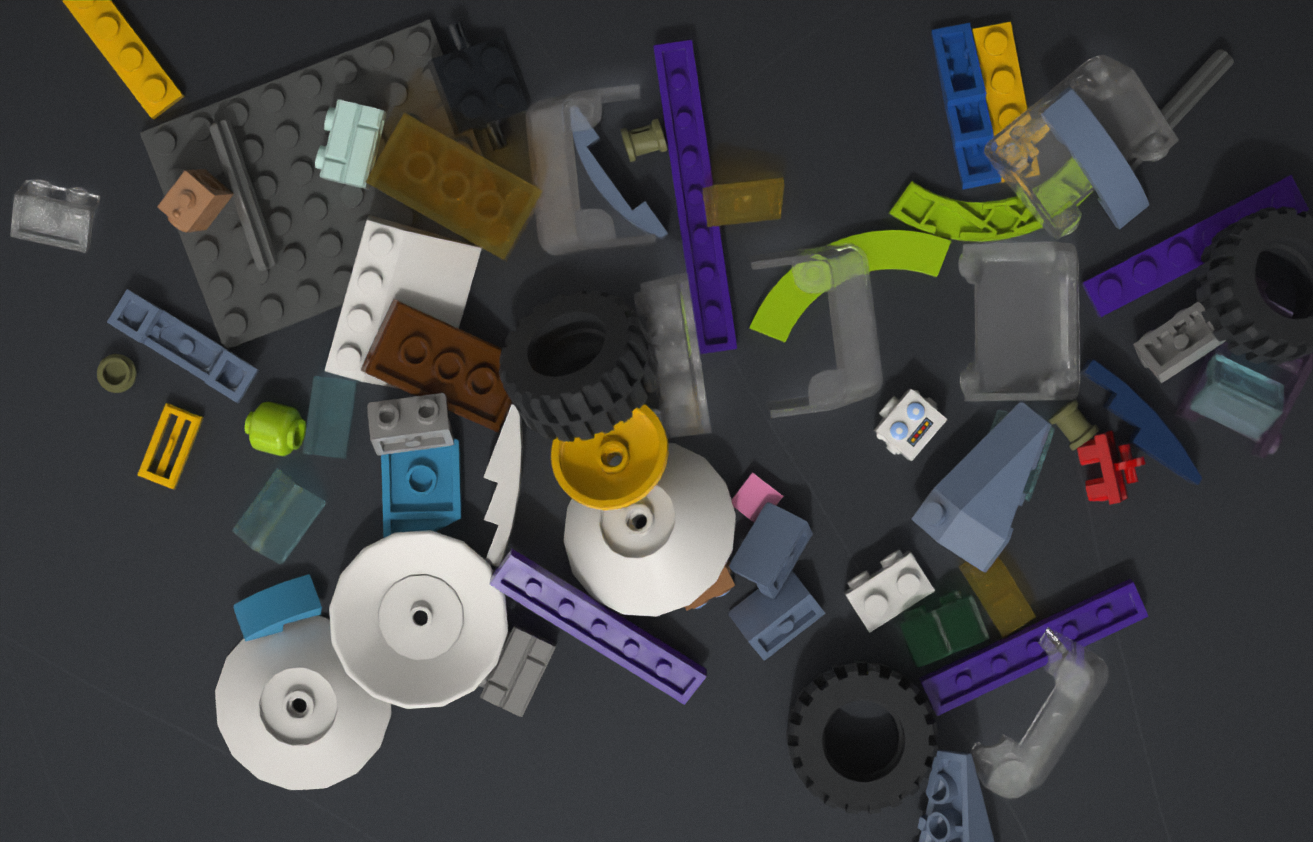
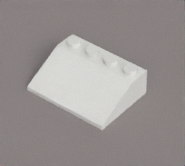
(401, 265)

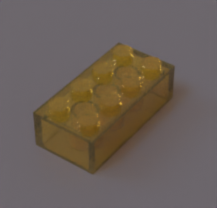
(455, 187)

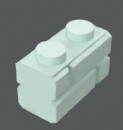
(351, 143)

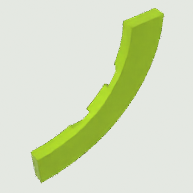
(962, 219)
(884, 251)

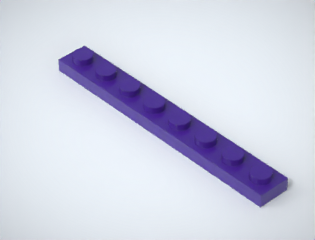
(690, 174)

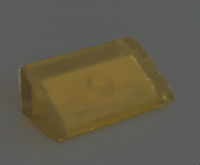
(743, 202)

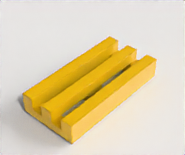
(158, 477)

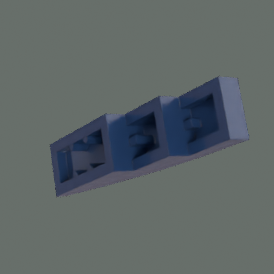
(1150, 431)

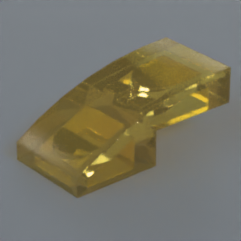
(999, 596)

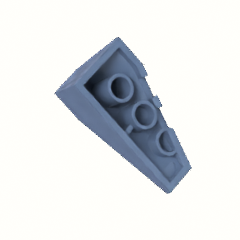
(979, 497)
(955, 802)

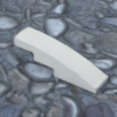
(506, 470)

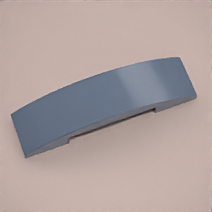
(1096, 156)
(641, 216)
(183, 345)

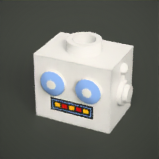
(909, 423)

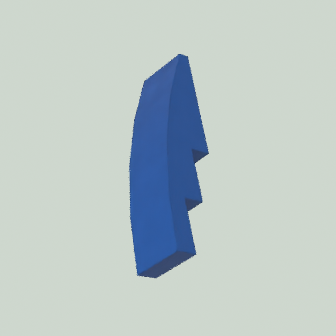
(965, 103)

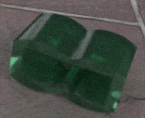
(942, 629)

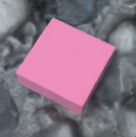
(753, 496)

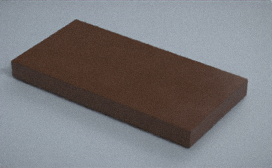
(435, 358)

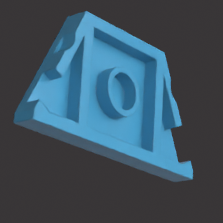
(421, 489)

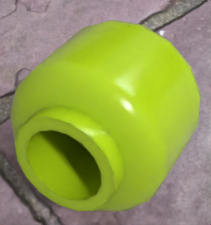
(275, 428)

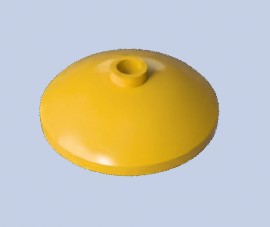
(585, 465)

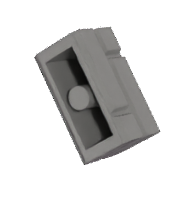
(517, 670)

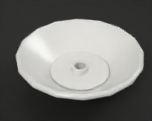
(667, 559)
(377, 628)
(288, 746)

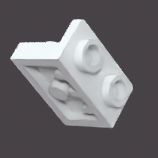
(888, 590)

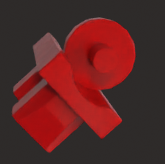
(1112, 484)

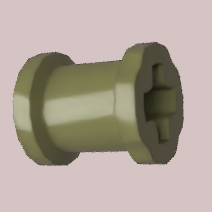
(643, 140)
(1073, 424)

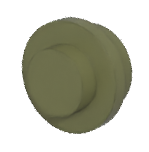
(116, 373)

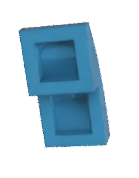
(275, 606)

